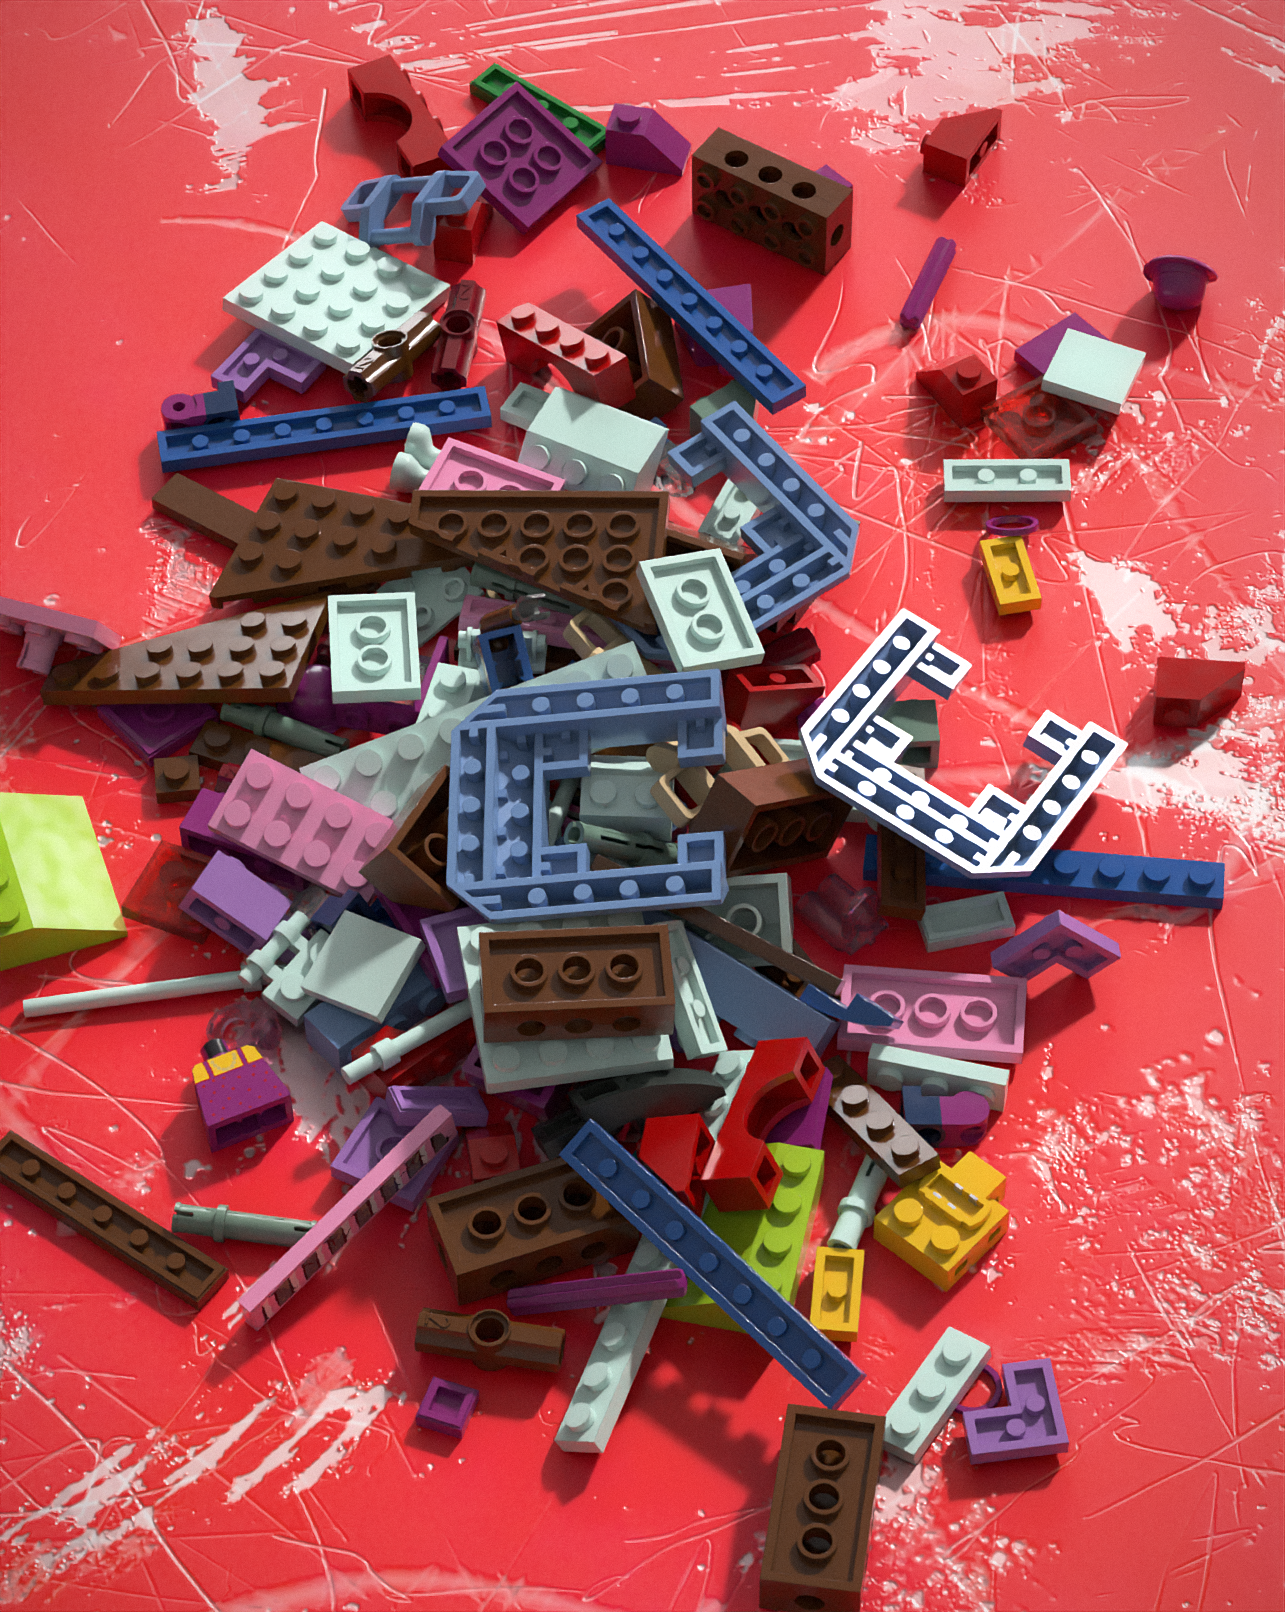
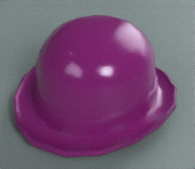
(1179, 280)
(313, 700)

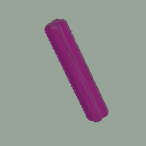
(927, 283)

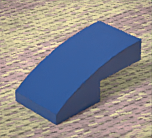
(860, 1011)

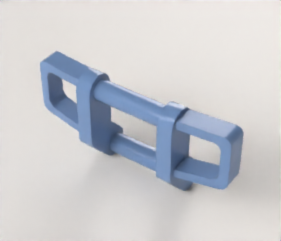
(376, 197)

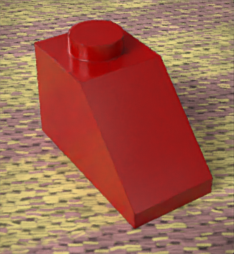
(961, 145)
(461, 235)
(960, 387)
(1194, 689)
(769, 695)
(491, 1151)
(676, 1153)

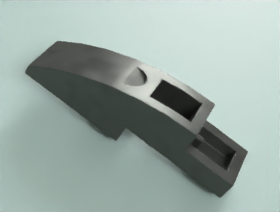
(629, 1099)

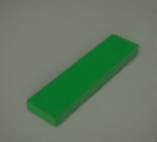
(497, 80)

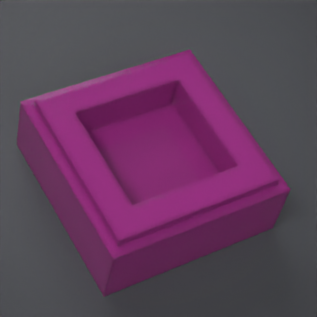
(447, 1407)

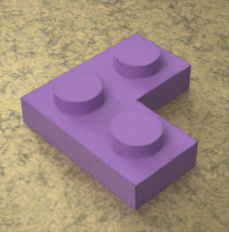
(265, 358)
(1054, 941)
(1027, 1426)

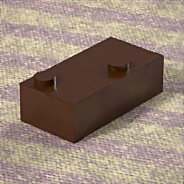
(771, 816)

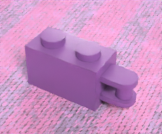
(238, 905)

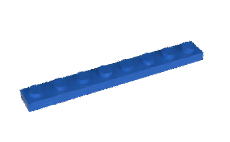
(691, 306)
(322, 429)
(1090, 877)
(713, 1265)

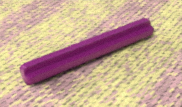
(597, 1292)

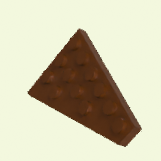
(322, 538)
(556, 540)
(229, 660)

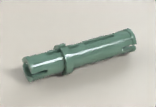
(513, 589)
(268, 723)
(636, 848)
(227, 1224)

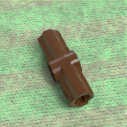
(392, 356)
(463, 1337)

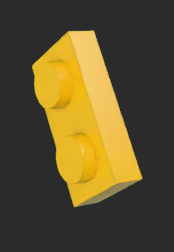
(1010, 575)
(837, 1292)

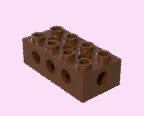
(772, 201)
(576, 983)
(524, 1229)
(822, 1511)

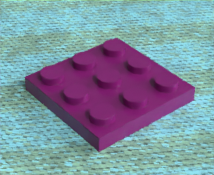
(521, 156)

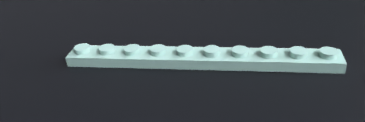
(632, 1325)

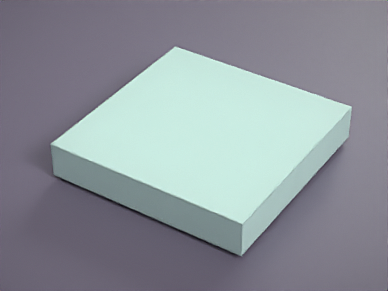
(1093, 371)
(363, 966)

